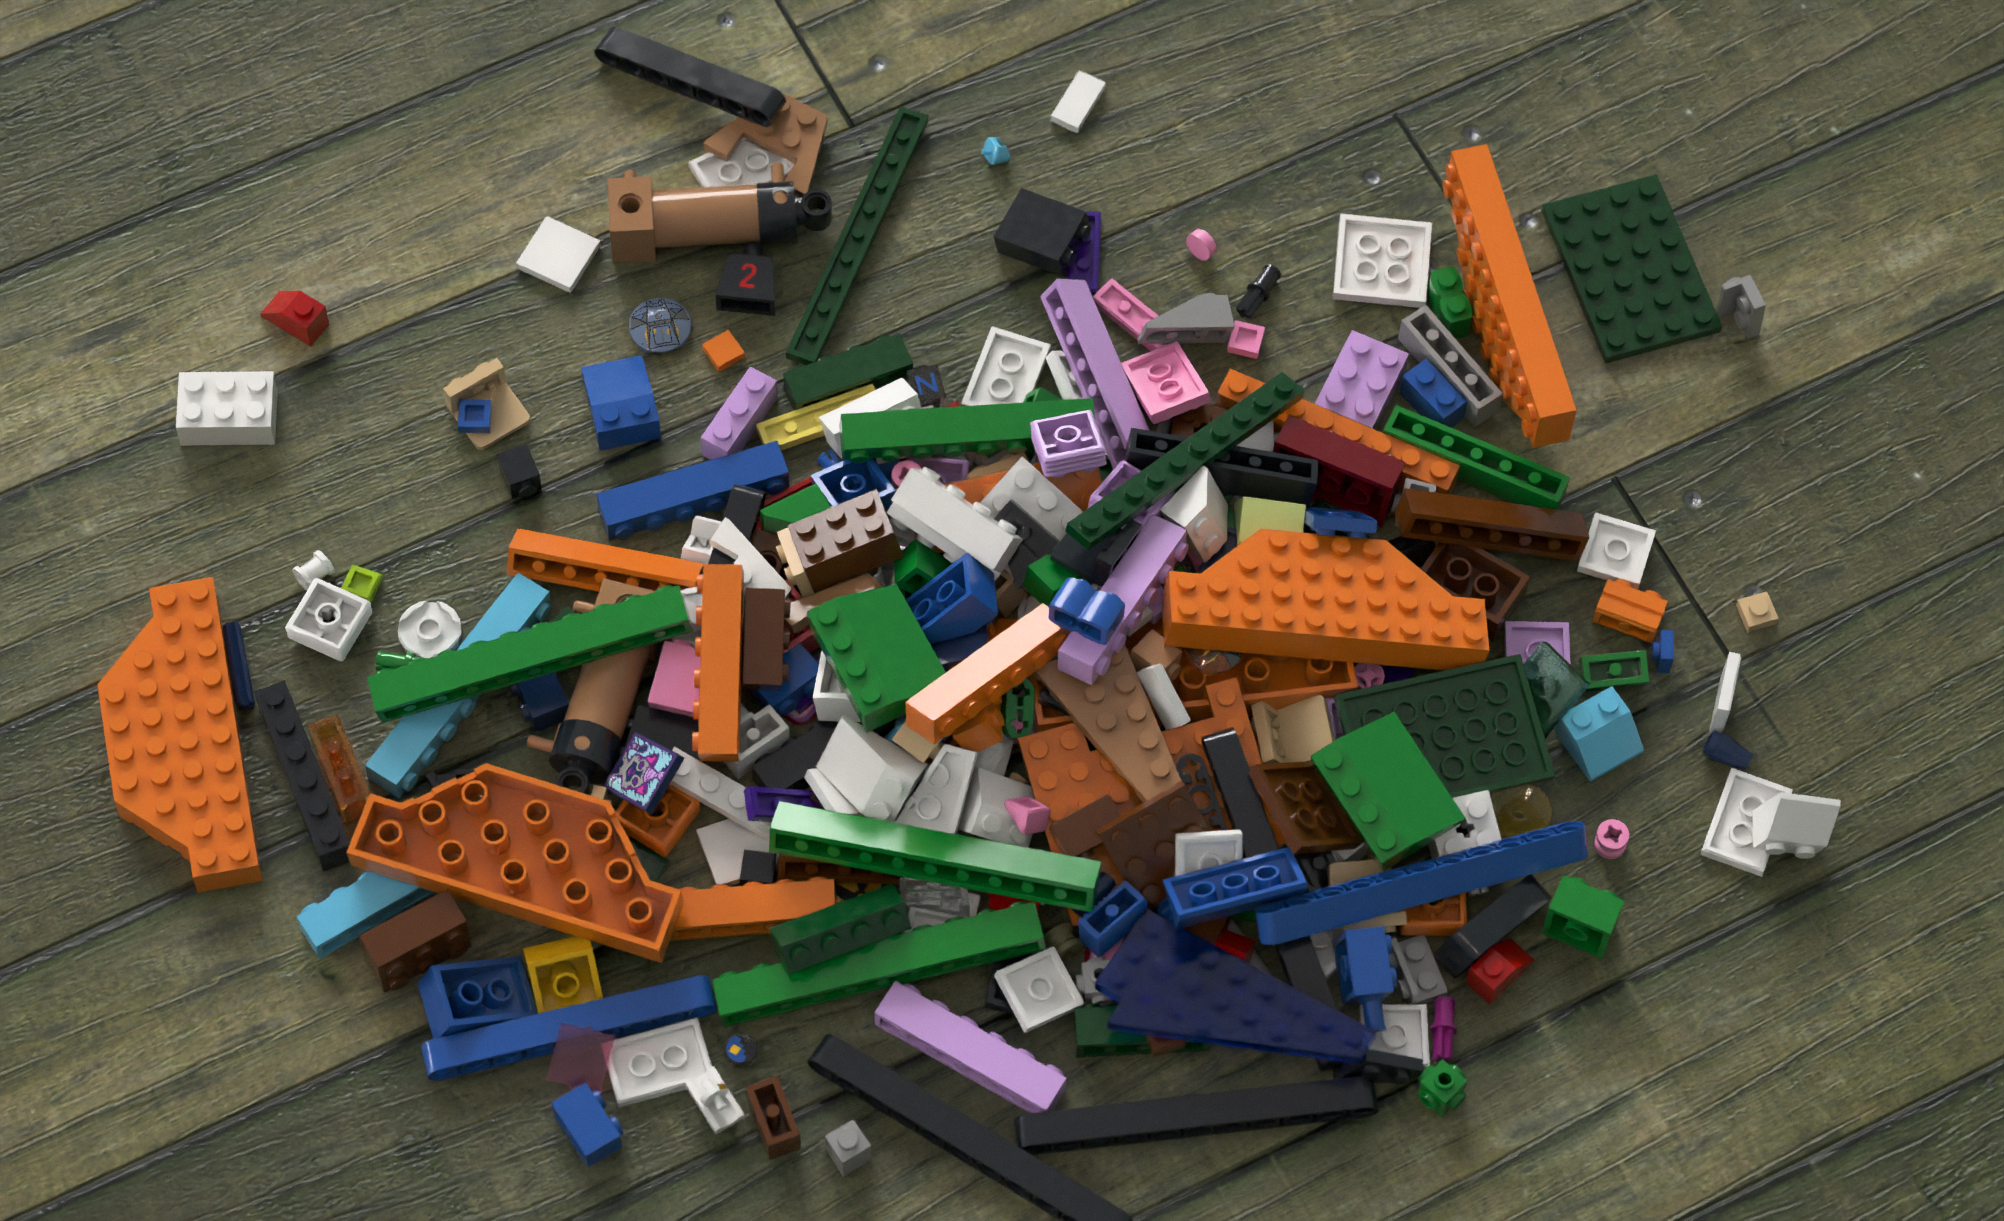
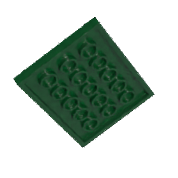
(1631, 268)
(1467, 721)

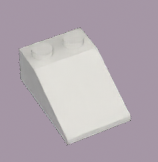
(870, 770)

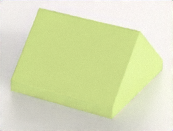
(1258, 514)

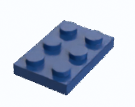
(1350, 522)

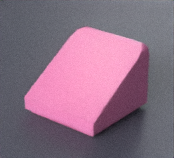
(1028, 814)

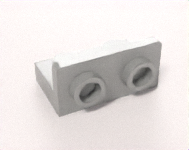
(1744, 300)
(1416, 971)

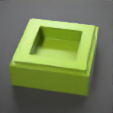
(362, 582)

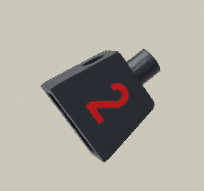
(747, 283)

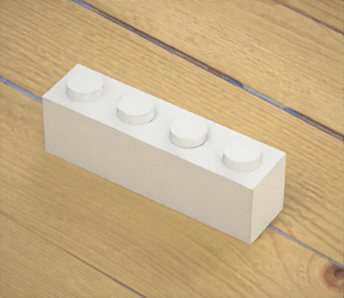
(957, 519)

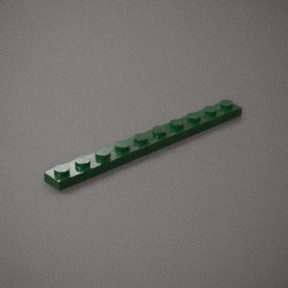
(857, 236)
(1184, 461)

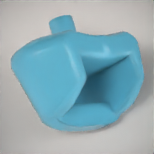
(995, 152)

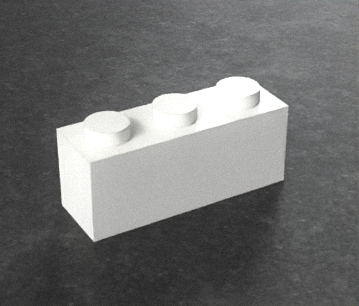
(890, 397)

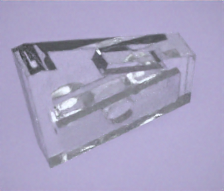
(935, 897)

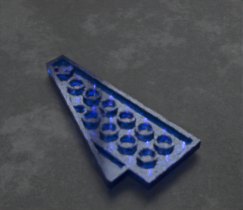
(1200, 993)

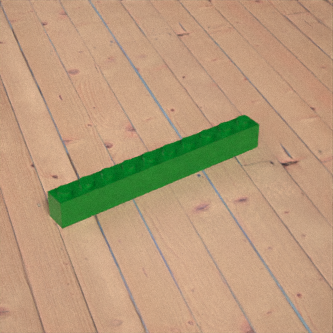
(529, 653)
(935, 856)
(899, 958)

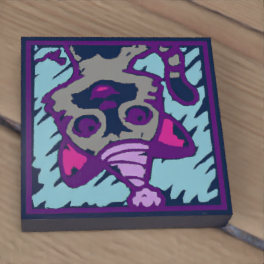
(643, 772)

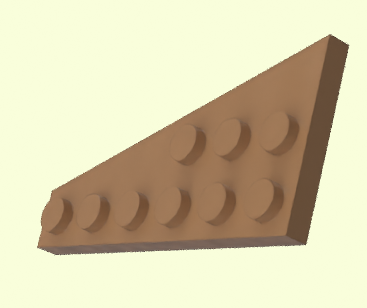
(1117, 722)

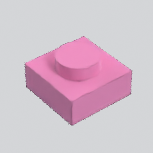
(1246, 339)

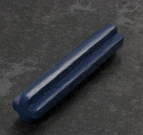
(238, 666)

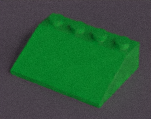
(875, 651)
(1387, 790)

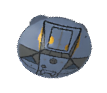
(659, 325)

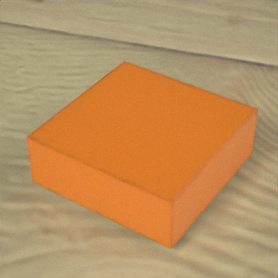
(723, 350)

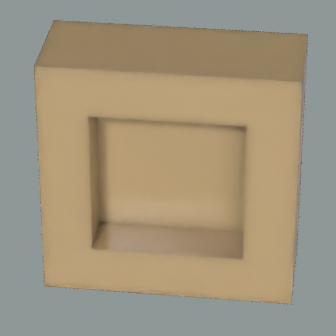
(1757, 611)

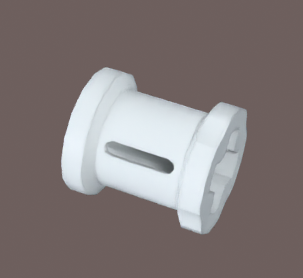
(316, 567)

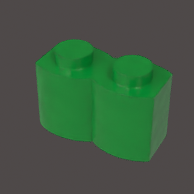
(1449, 302)

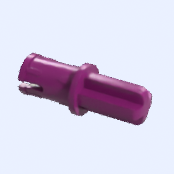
(1443, 1028)

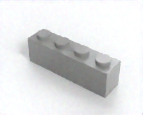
(1430, 340)

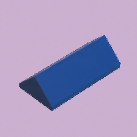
(1233, 887)

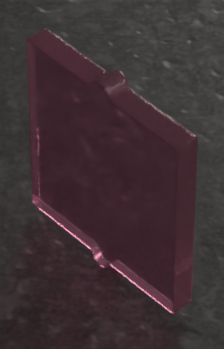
(580, 1057)

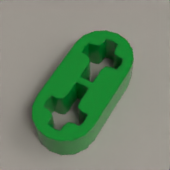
(1025, 710)

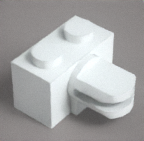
(759, 735)

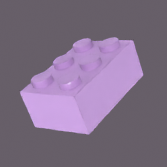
(1363, 380)

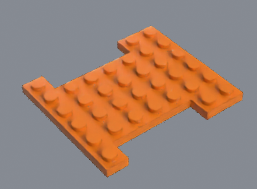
(1071, 777)

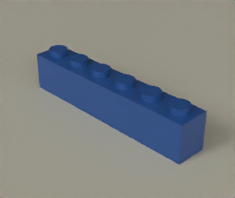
(690, 490)

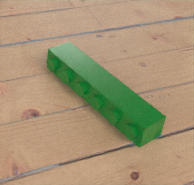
(1480, 462)

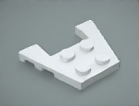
(757, 570)

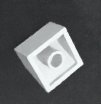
(1200, 511)
(985, 811)
(1794, 824)

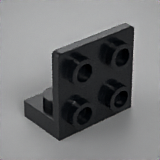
(1099, 561)

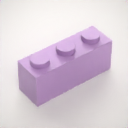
(739, 415)

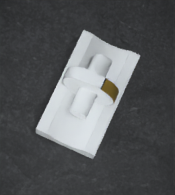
(715, 1100)

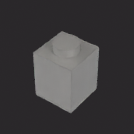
(848, 1147)

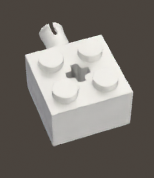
(1479, 823)

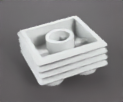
(324, 602)

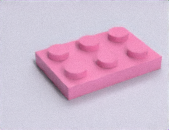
(1165, 382)

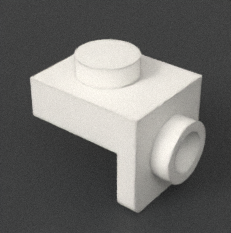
(698, 544)

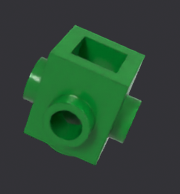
(1442, 1087)

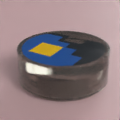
(741, 1050)

